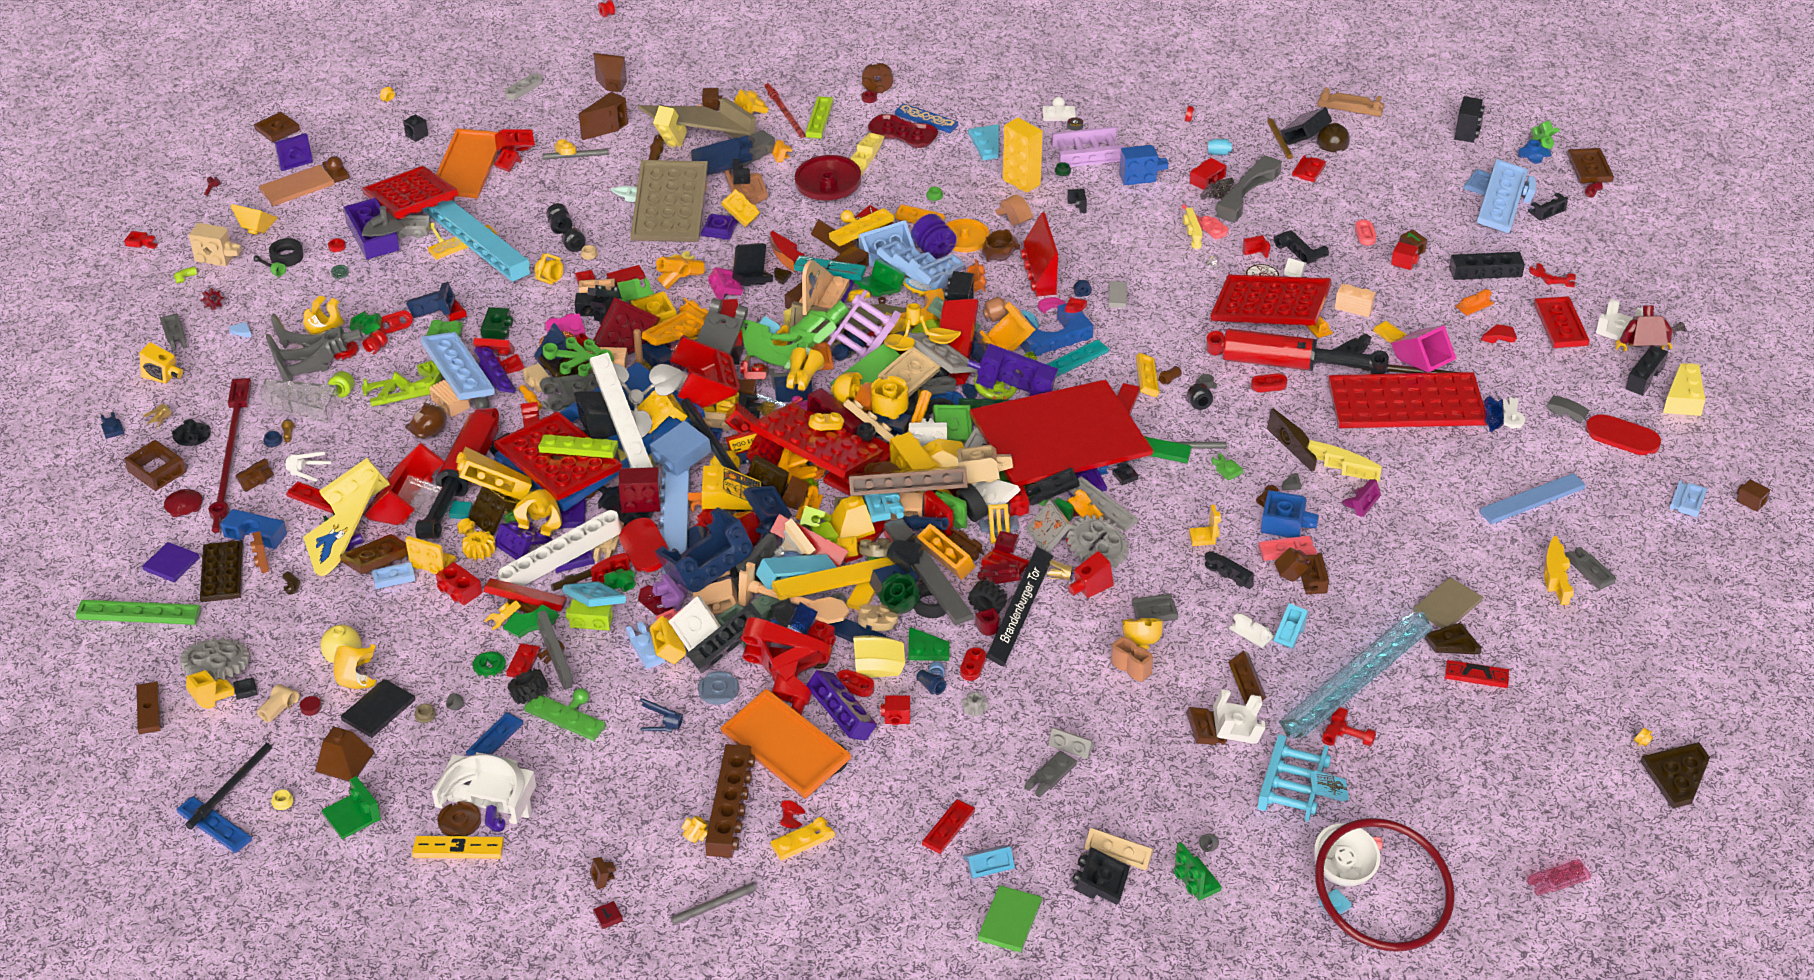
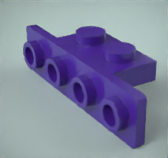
(493, 370)

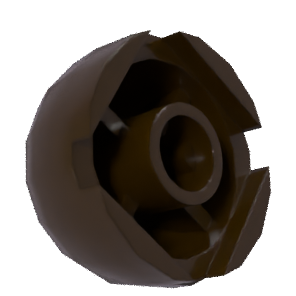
(1333, 138)

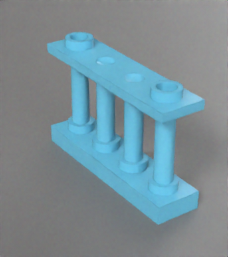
(1277, 766)

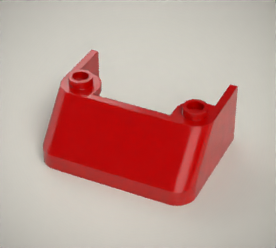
(710, 372)
(387, 505)

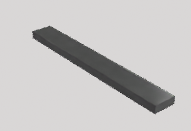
(933, 576)

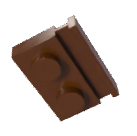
(1203, 726)

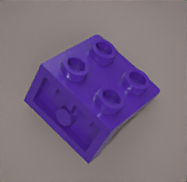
(516, 540)

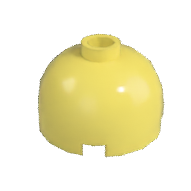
(338, 636)

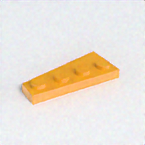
(673, 328)

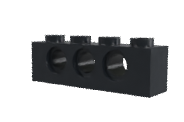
(1486, 265)
(721, 640)

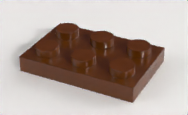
(1590, 165)
(375, 554)

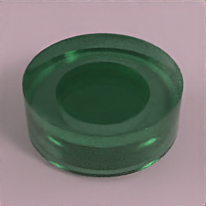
(339, 271)

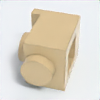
(533, 376)

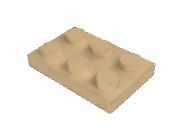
(913, 368)

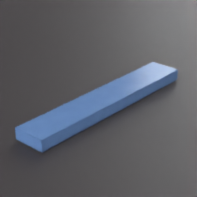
(1532, 498)

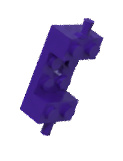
(1001, 366)

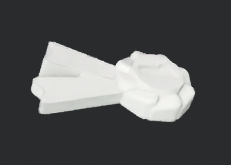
(1511, 417)

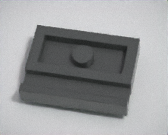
(1156, 606)

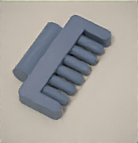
(1012, 524)

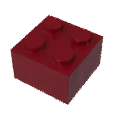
(639, 490)

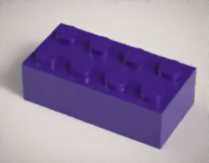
(356, 217)

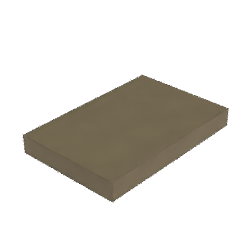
(1448, 603)

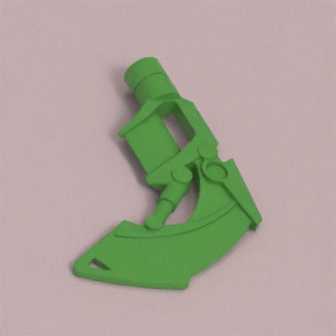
(759, 340)

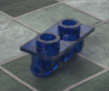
(1494, 413)

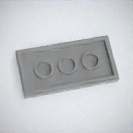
(941, 354)

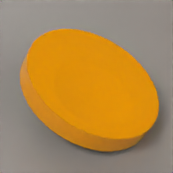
(969, 233)

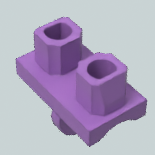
(671, 592)

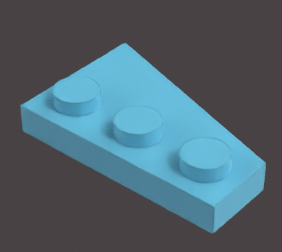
(986, 141)

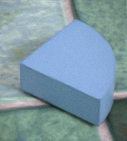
(240, 329)

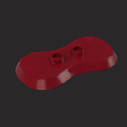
(892, 127)

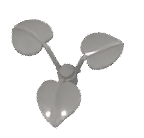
(663, 378)

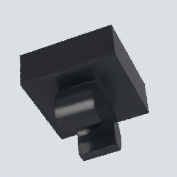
(1125, 473)

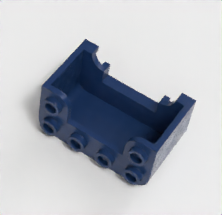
(709, 557)

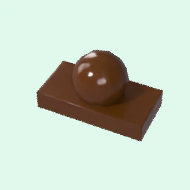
(335, 169)

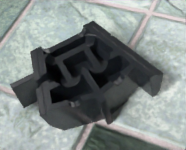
(905, 553)

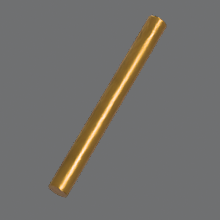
(1280, 139)

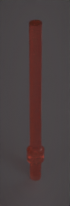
(773, 94)

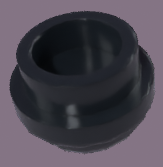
(866, 431)

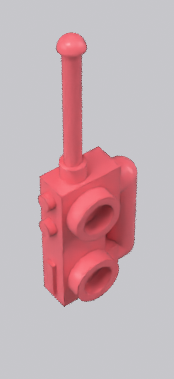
(1211, 225)

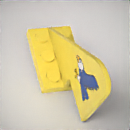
(348, 499)

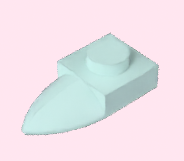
(627, 192)

